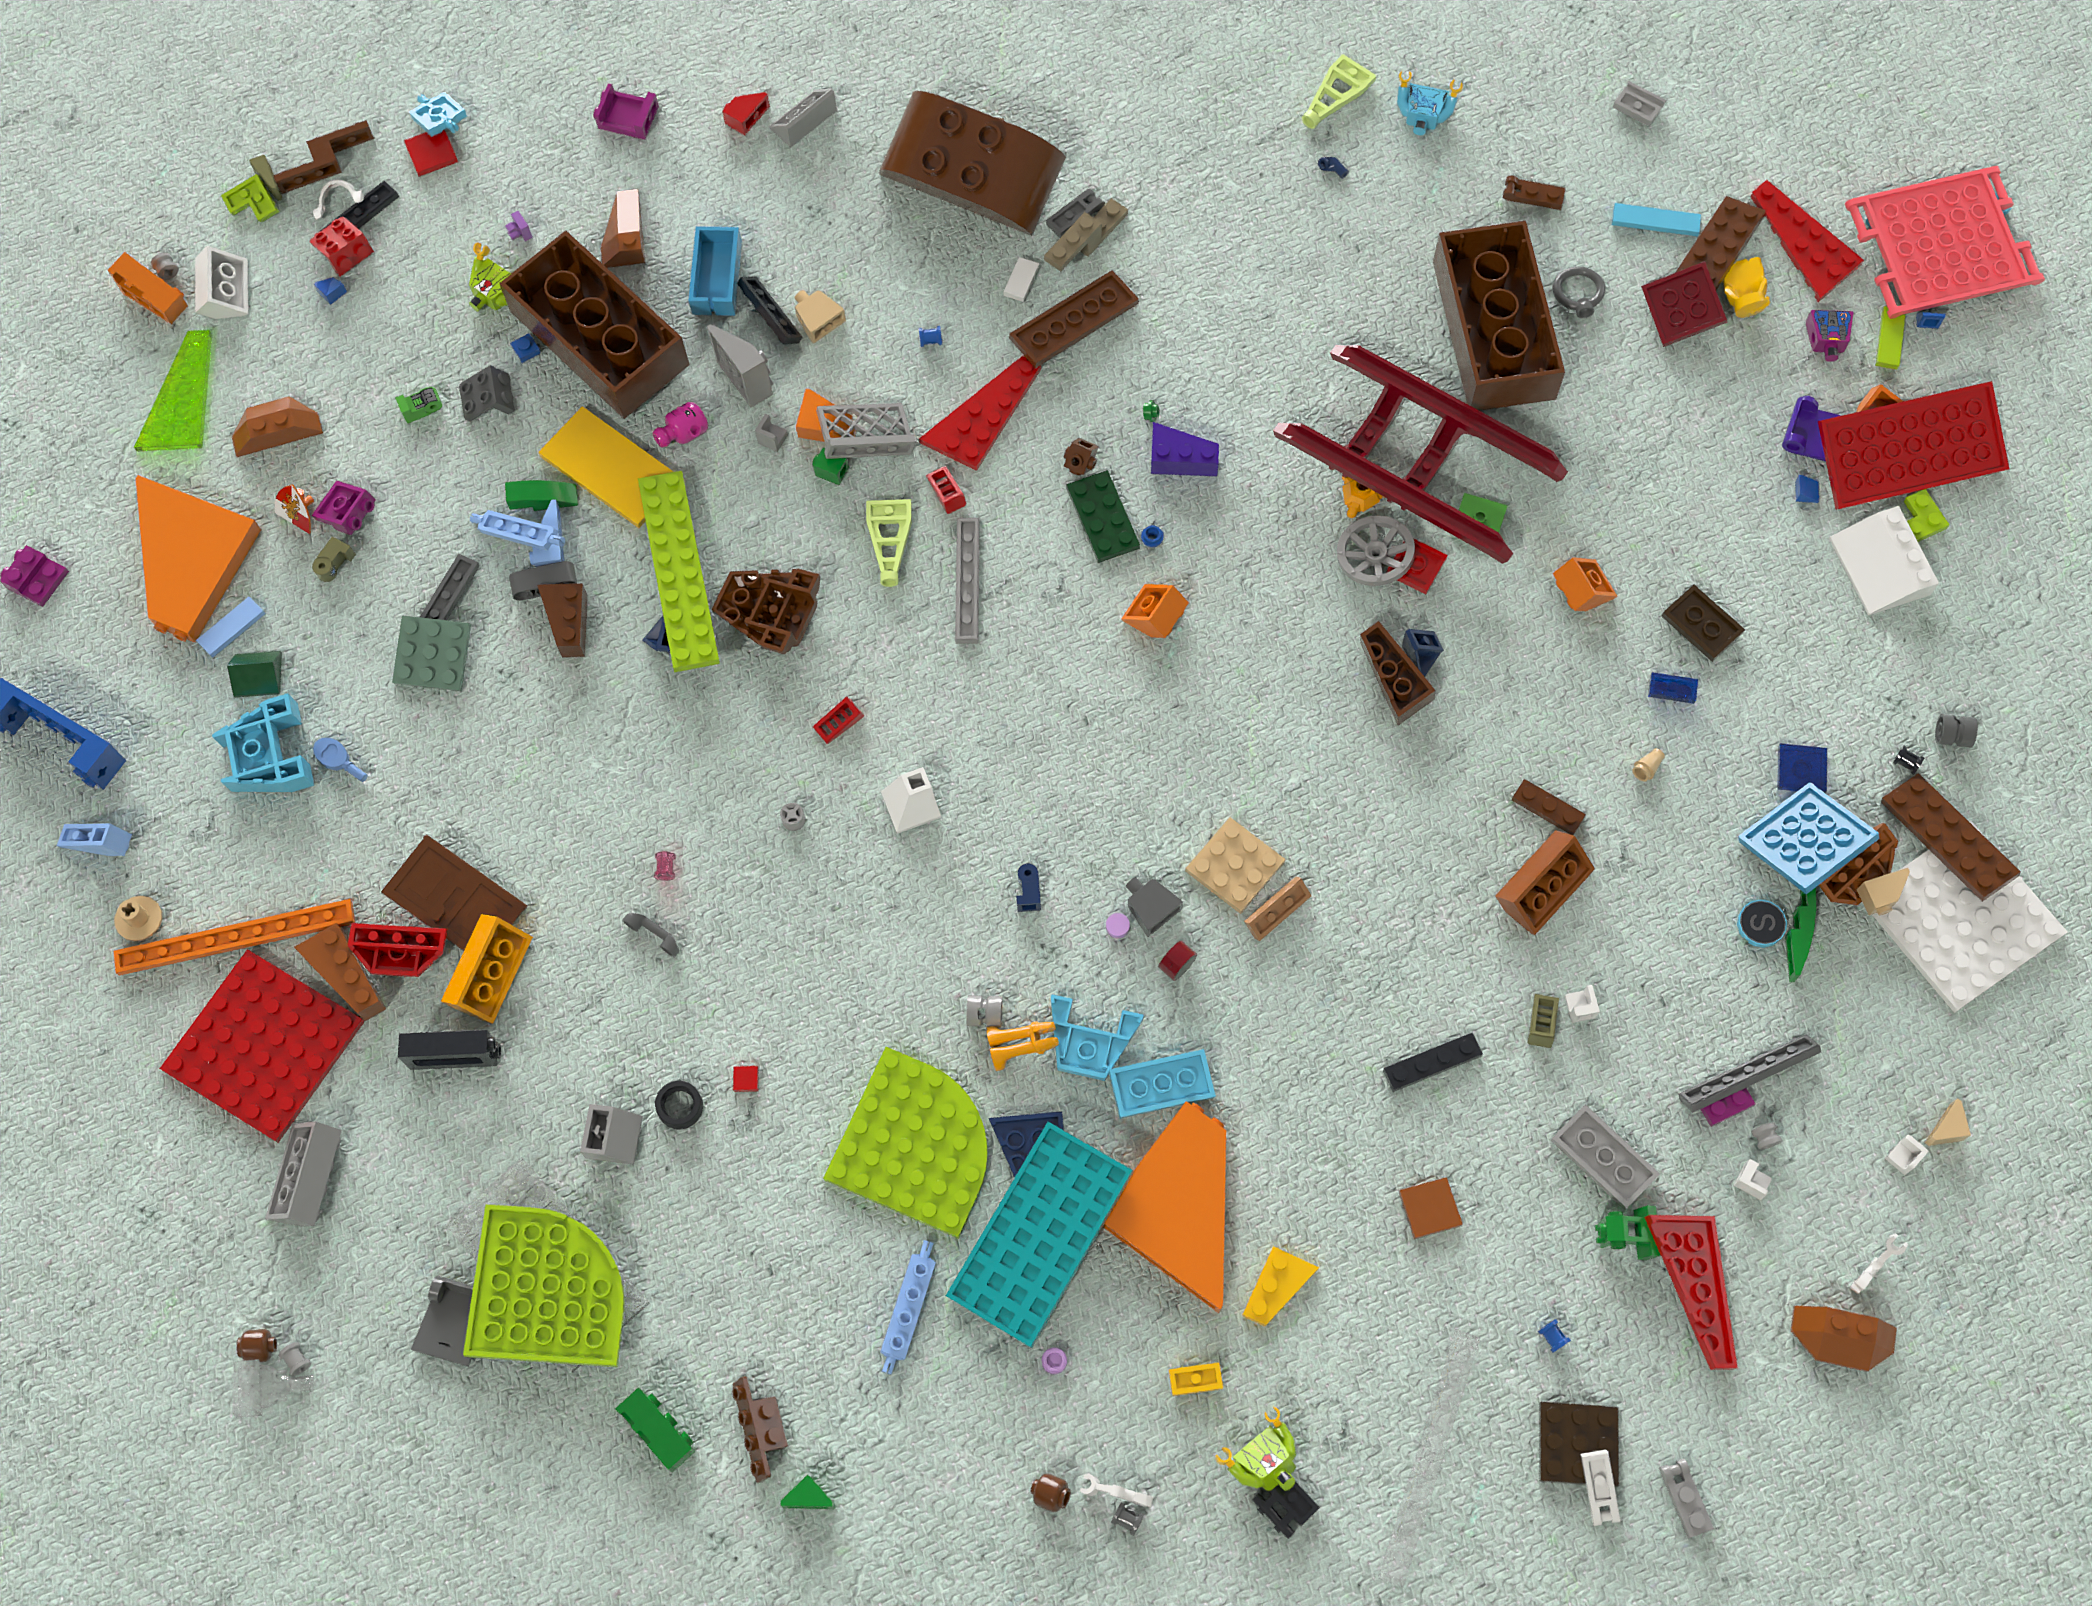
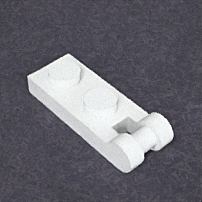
(1600, 1487)

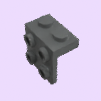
(485, 391)

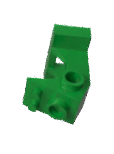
(1614, 1232)

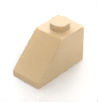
(1883, 892)

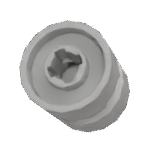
(993, 1011)

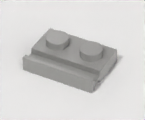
(1639, 103)

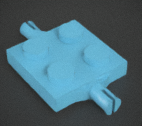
(438, 114)

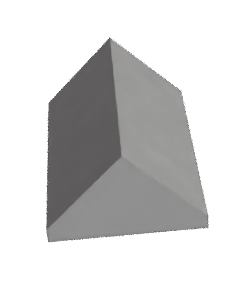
(805, 116)

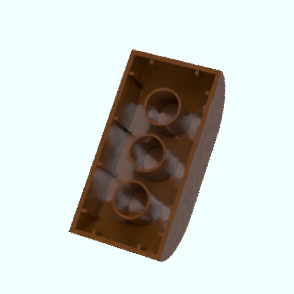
(973, 161)

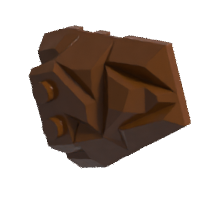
(769, 606)

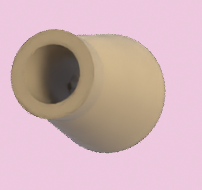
(1646, 767)

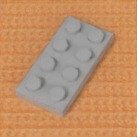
(1605, 1157)

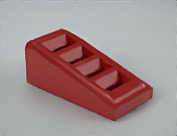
(951, 501)
(833, 714)

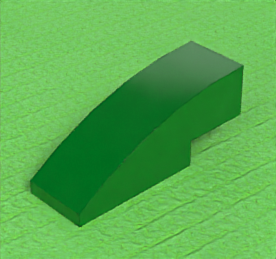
(539, 494)

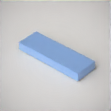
(230, 627)

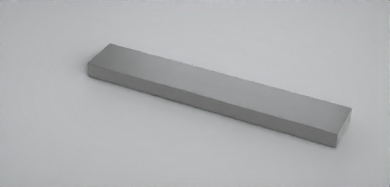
(967, 581)

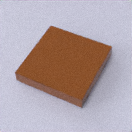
(1430, 1208)

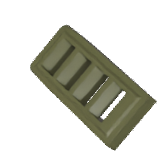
(262, 168)
(1540, 1035)

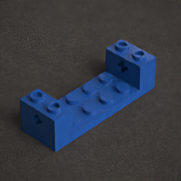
(94, 760)

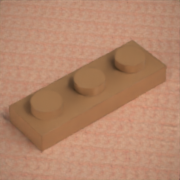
(1277, 908)

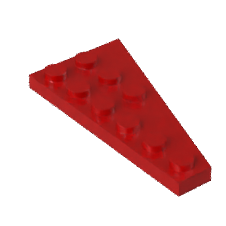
(1810, 246)
(977, 423)
(1695, 1267)

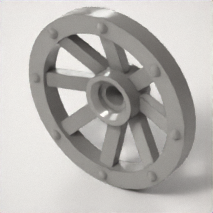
(1376, 548)

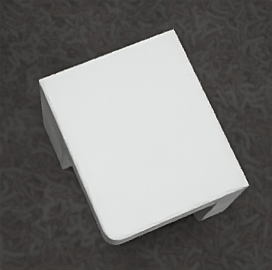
(1582, 1005)
(1906, 1154)
(1752, 1180)

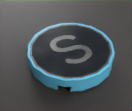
(1761, 923)

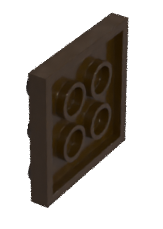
(1573, 1430)

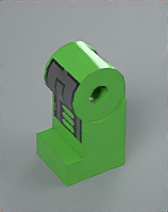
(419, 404)

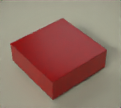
(745, 1078)

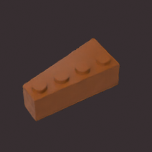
(342, 970)

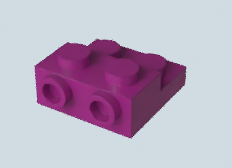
(345, 507)
(33, 575)

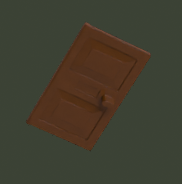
(449, 892)

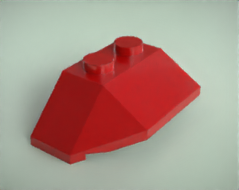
(396, 949)

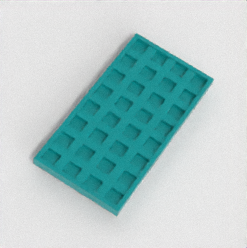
(1039, 1234)

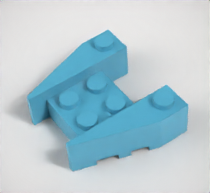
(257, 751)

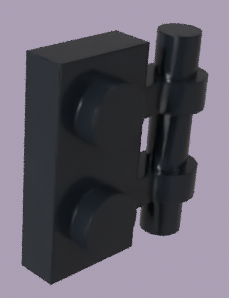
(1294, 1501)

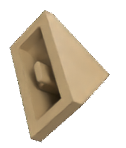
(1951, 1126)

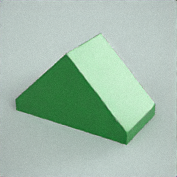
(807, 1496)

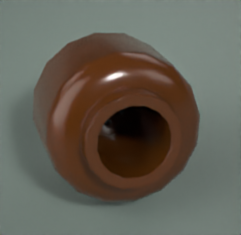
(256, 1345)
(1050, 1492)

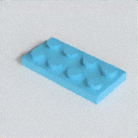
(1161, 1083)

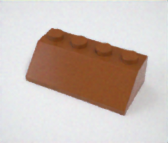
(1545, 881)

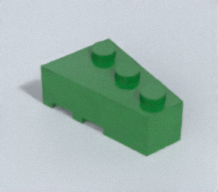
(656, 1429)

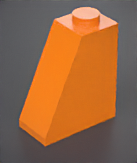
(808, 422)

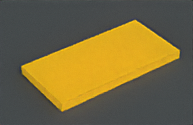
(603, 463)

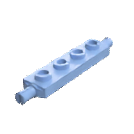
(517, 530)
(907, 1307)

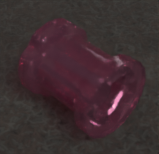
(664, 866)

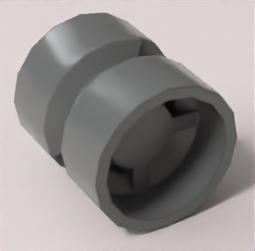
(1951, 730)

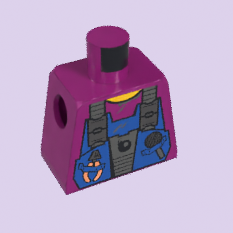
(1829, 332)

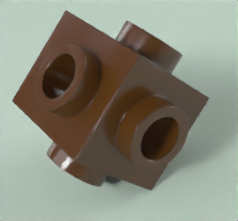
(1080, 456)

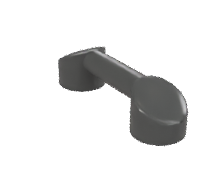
(635, 922)

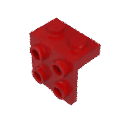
(342, 245)

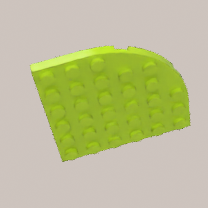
(914, 1145)
(544, 1291)

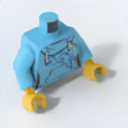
(1425, 105)

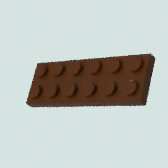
(1724, 238)
(1073, 318)
(1950, 837)

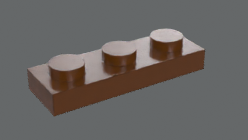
(1548, 807)

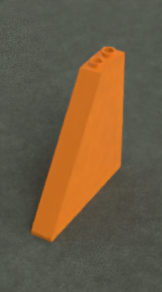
(188, 556)
(1177, 1205)

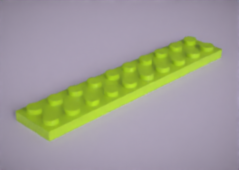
(678, 572)

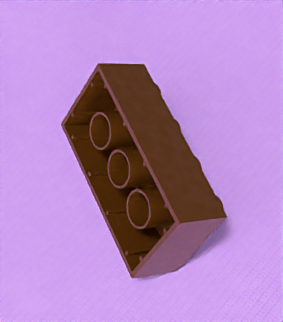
(1498, 316)
(598, 330)

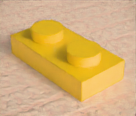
(1195, 1379)

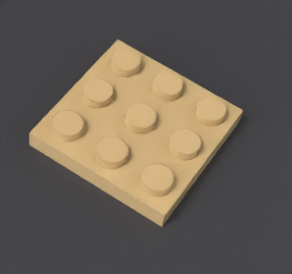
(1235, 865)

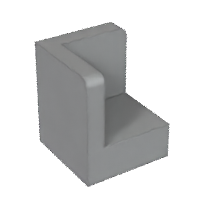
(770, 434)

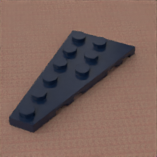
(1020, 1132)

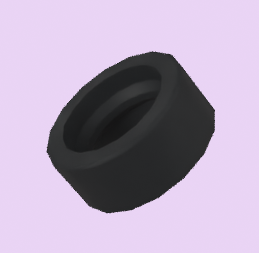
(669, 1089)

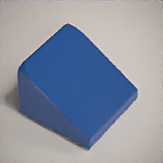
(1929, 320)
(1806, 489)

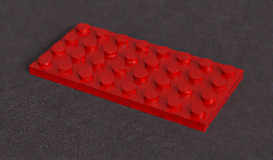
(1913, 445)

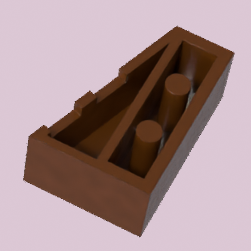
(567, 616)

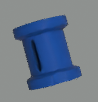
(930, 336)
(1554, 1336)

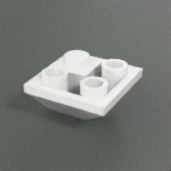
(910, 801)

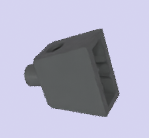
(1152, 904)

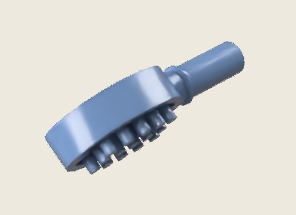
(335, 757)

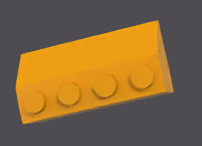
(487, 968)

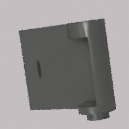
(445, 1321)

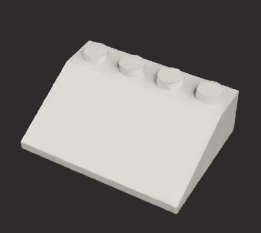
(1884, 561)

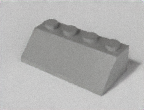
(304, 1174)

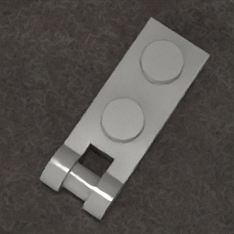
(1686, 1499)

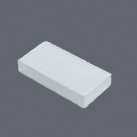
(1021, 279)

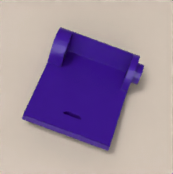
(1803, 430)

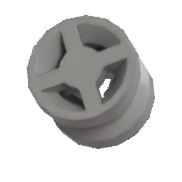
(164, 266)
(792, 811)
(1766, 1136)

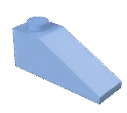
(555, 553)
(95, 838)

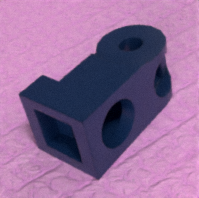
(1029, 881)

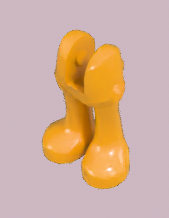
(1036, 1045)

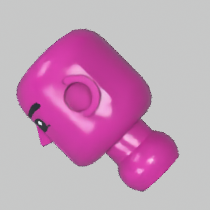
(682, 425)

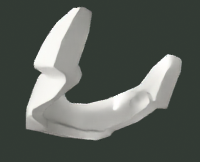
(357, 195)

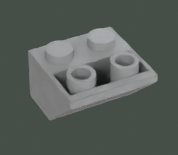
(611, 1134)

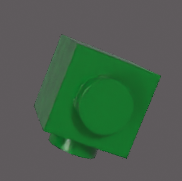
(830, 469)

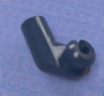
(1334, 165)

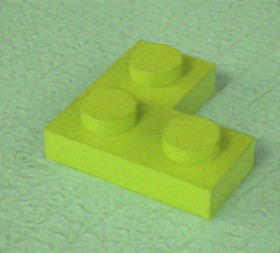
(253, 194)
(1927, 516)

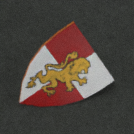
(293, 507)

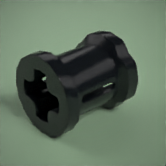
(1908, 760)

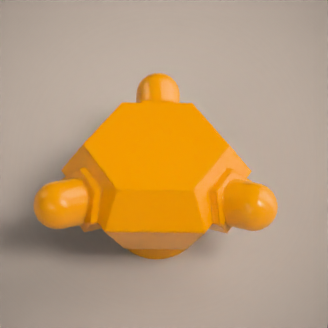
(1358, 497)

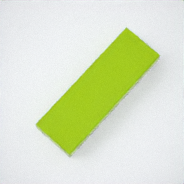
(1890, 340)

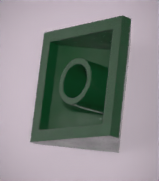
(255, 674)

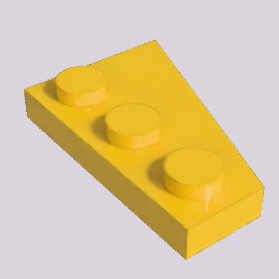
(1277, 1284)

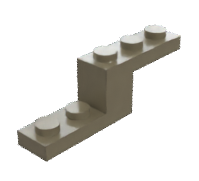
(1086, 234)

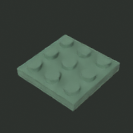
(431, 653)

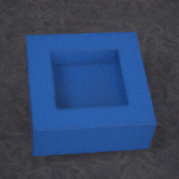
(525, 348)

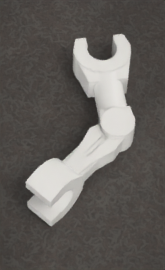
(1877, 1263)
(1116, 1491)

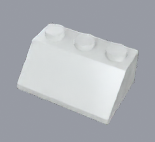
(221, 284)

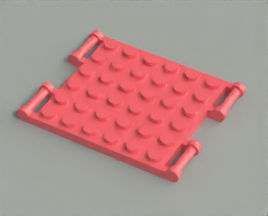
(1944, 241)

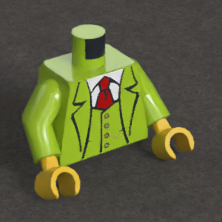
(485, 281)
(1265, 1459)

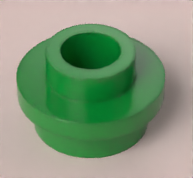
(1151, 411)

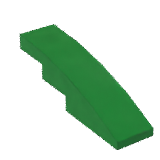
(1800, 938)

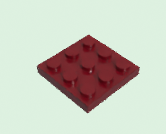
(1684, 304)

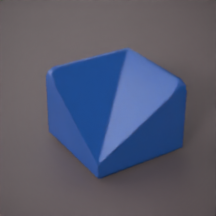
(330, 289)

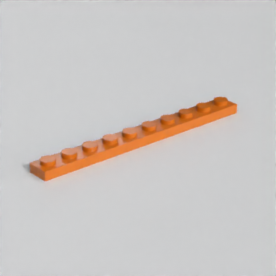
(233, 937)

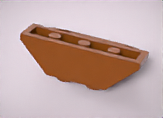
(274, 425)
(1869, 864)
(1843, 1336)

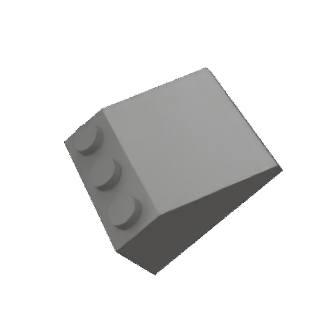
(742, 365)

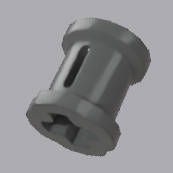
(1127, 1519)

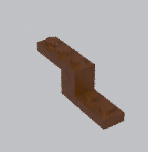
(323, 153)

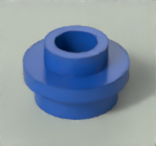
(1155, 531)

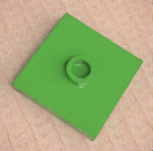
(1483, 510)

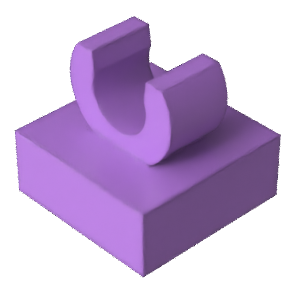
(518, 227)

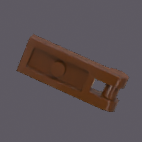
(1533, 193)

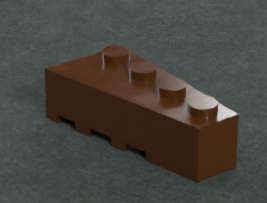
(1396, 674)

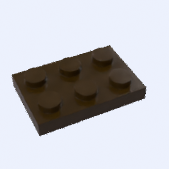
(1703, 623)

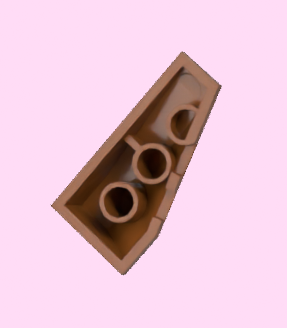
(624, 233)

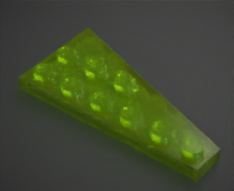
(180, 407)

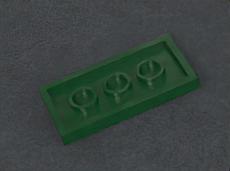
(1103, 516)

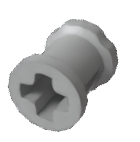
(294, 1359)

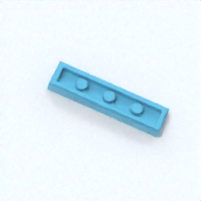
(1656, 219)

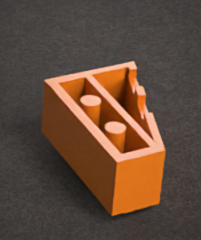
(147, 288)

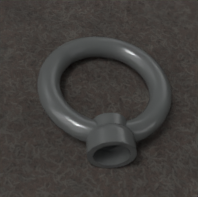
(1583, 306)

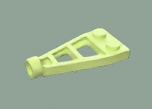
(1349, 72)
(889, 512)

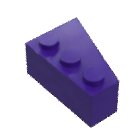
(1182, 453)

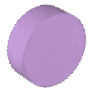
(1117, 925)
(1054, 1361)

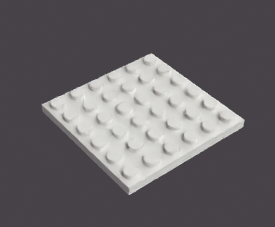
(1959, 939)

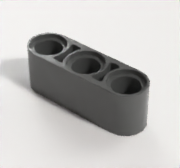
(525, 582)

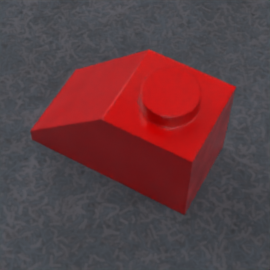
(745, 111)

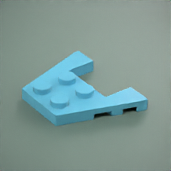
(1089, 1050)

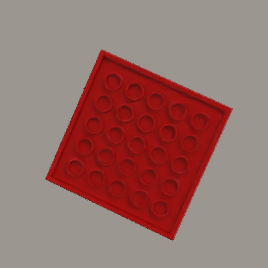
(262, 1045)

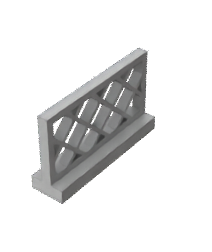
(868, 444)

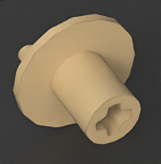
(138, 918)

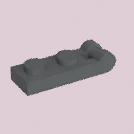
(1069, 214)

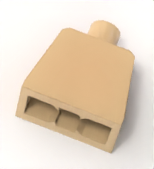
(818, 314)

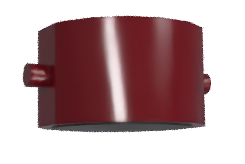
(1177, 960)

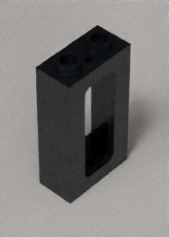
(448, 1049)

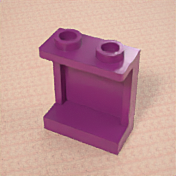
(625, 112)

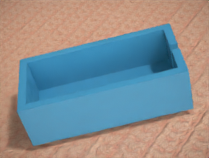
(715, 271)

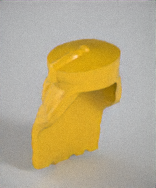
(1747, 287)

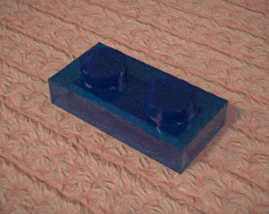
(1673, 688)

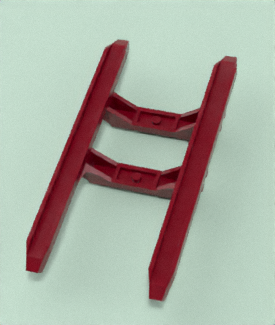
(1410, 491)

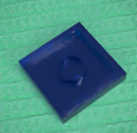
(1800, 766)

